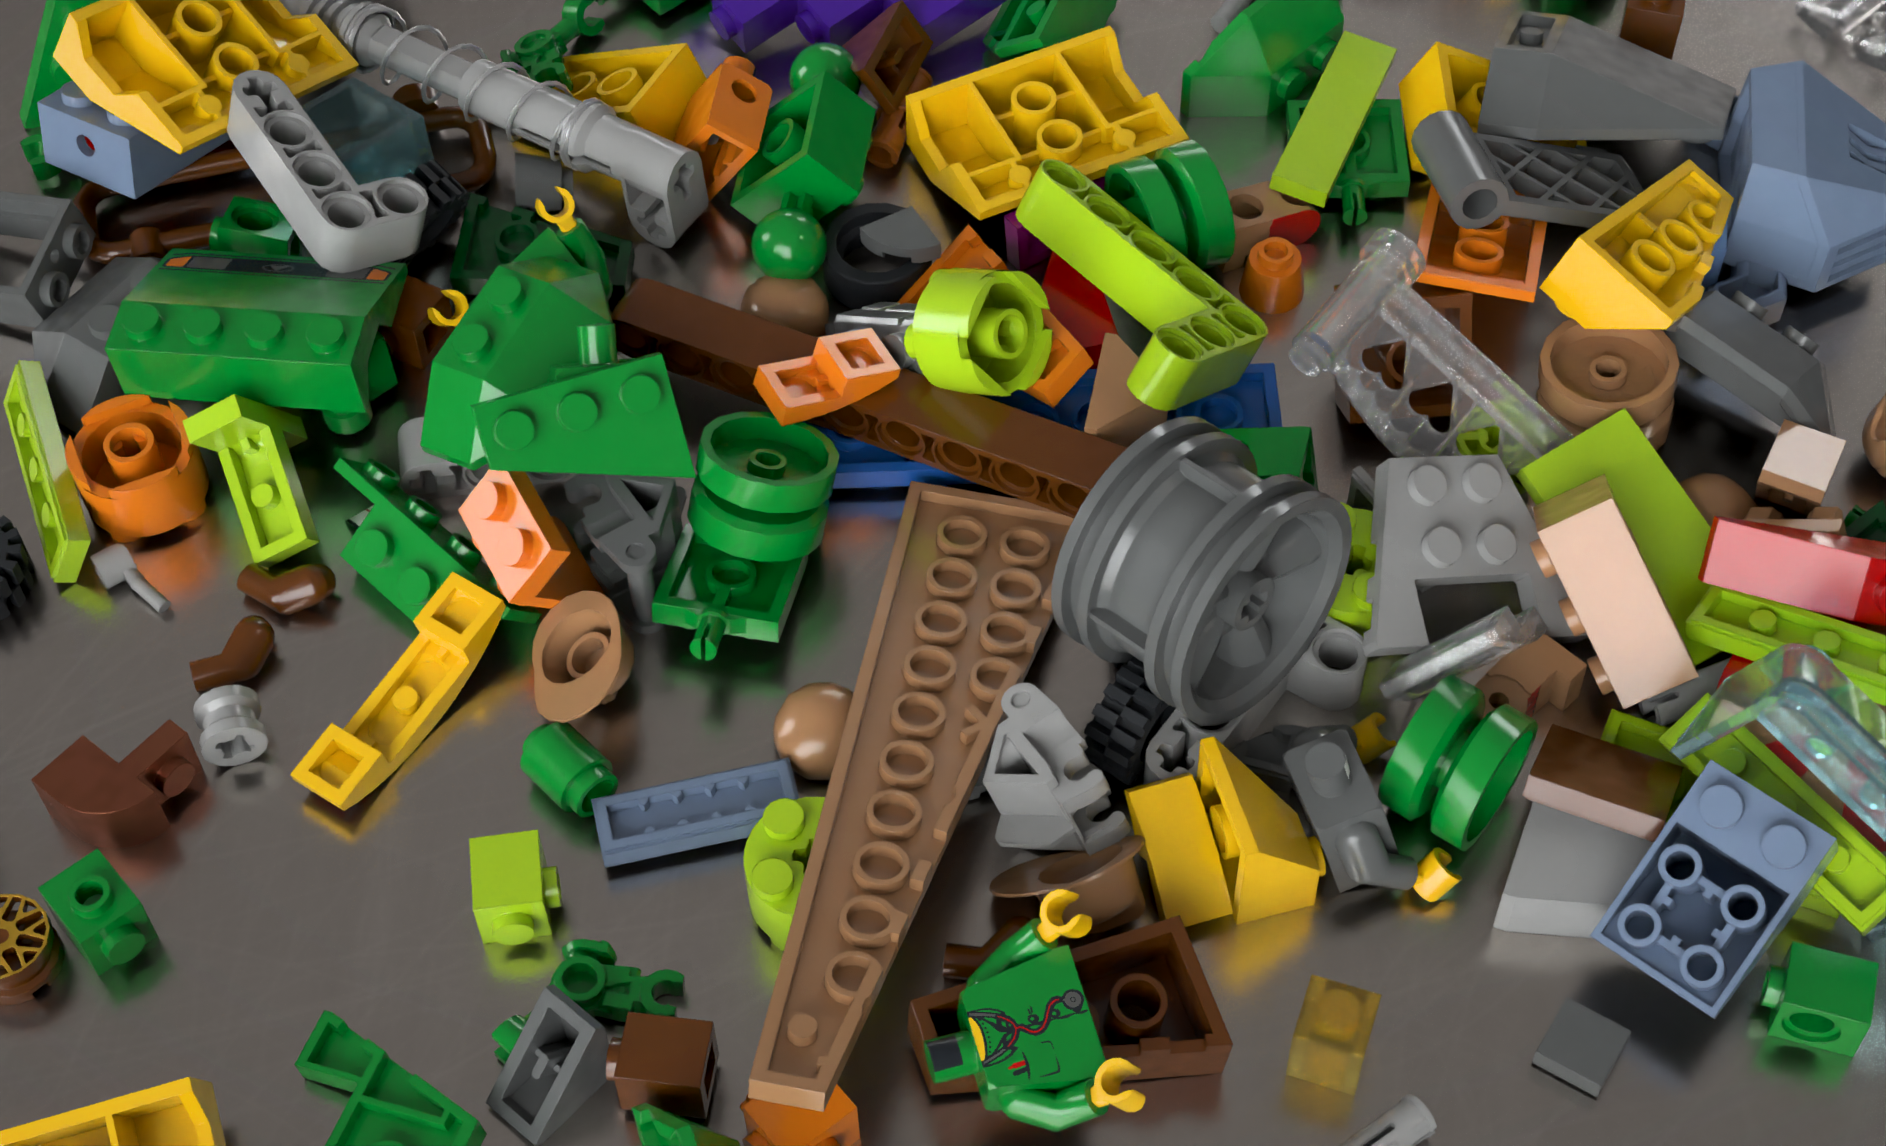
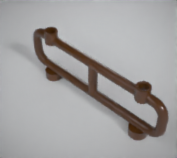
(154, 243)

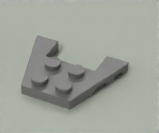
(1450, 526)

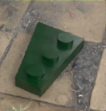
(499, 236)

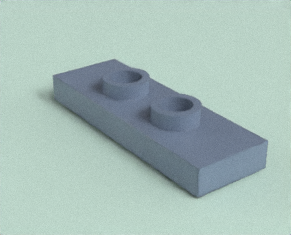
(689, 811)

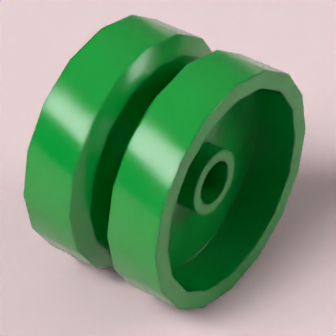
(1179, 200)
(762, 487)
(1457, 761)

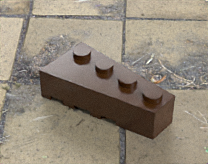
(1143, 1000)

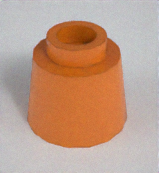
(1273, 277)

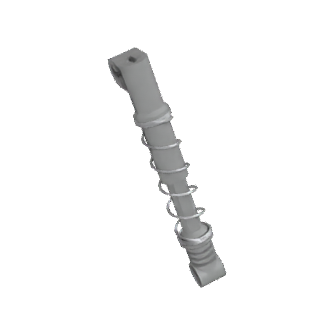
(658, 176)

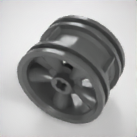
(1200, 569)

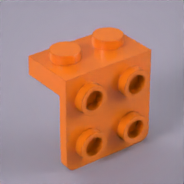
(523, 543)

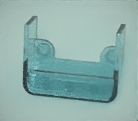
(1816, 717)

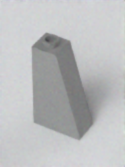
(1566, 874)

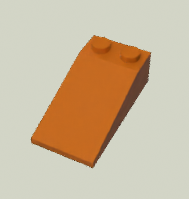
(1487, 260)

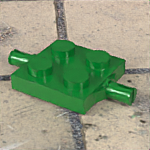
(1376, 162)
(724, 594)

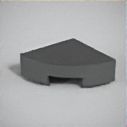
(903, 236)
(1265, 753)

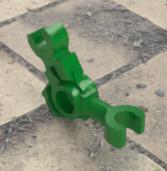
(543, 49)
(600, 989)

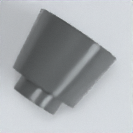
(536, 179)

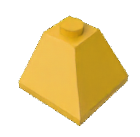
(1258, 838)

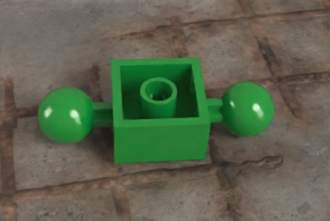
(805, 163)

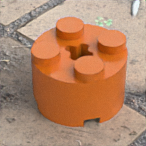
(137, 467)

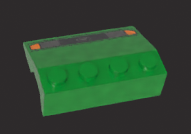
(253, 329)

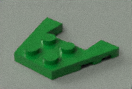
(386, 1100)

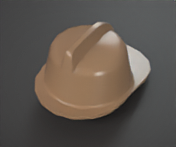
(580, 656)
(1105, 883)

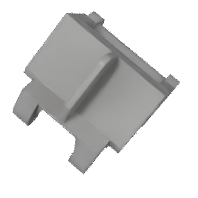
(1046, 781)

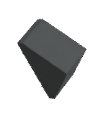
(551, 1067)

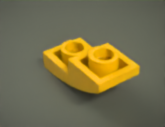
(1179, 850)

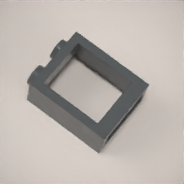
(64, 247)

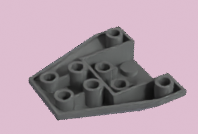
(1581, 83)

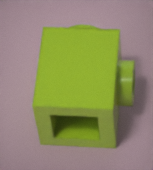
(512, 887)

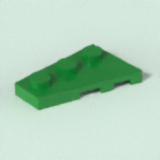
(589, 423)

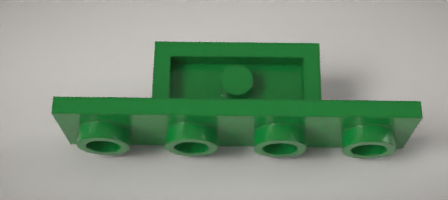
(407, 549)

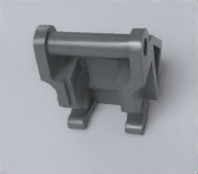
(633, 535)

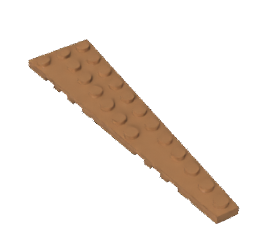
(945, 644)

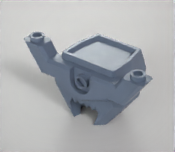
(1803, 186)

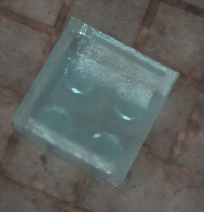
(370, 131)

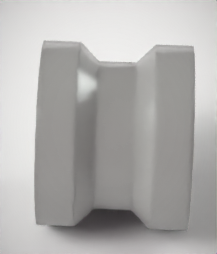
(230, 725)

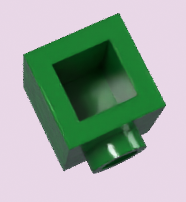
(98, 912)

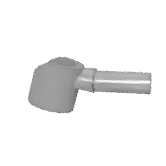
(117, 565)

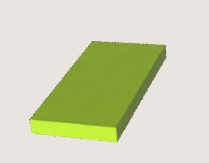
(1653, 503)

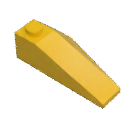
(1646, 257)

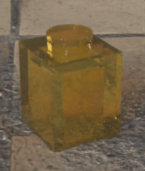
(1333, 1034)

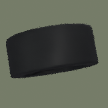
(858, 287)

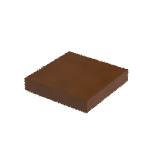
(1603, 782)

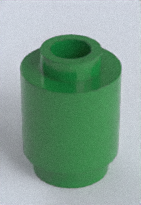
(567, 767)

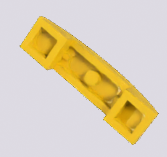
(409, 699)

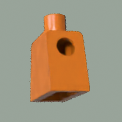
(735, 109)

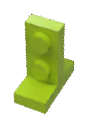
(260, 473)

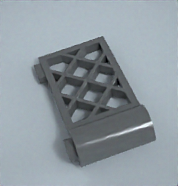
(1481, 170)

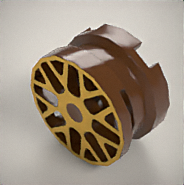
(34, 949)

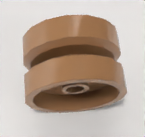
(1601, 371)

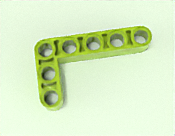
(1198, 327)

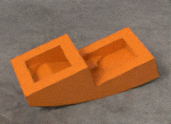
(836, 375)

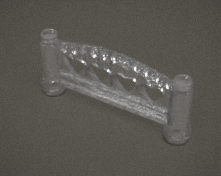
(1381, 308)

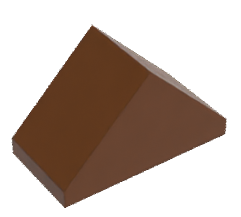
(888, 55)

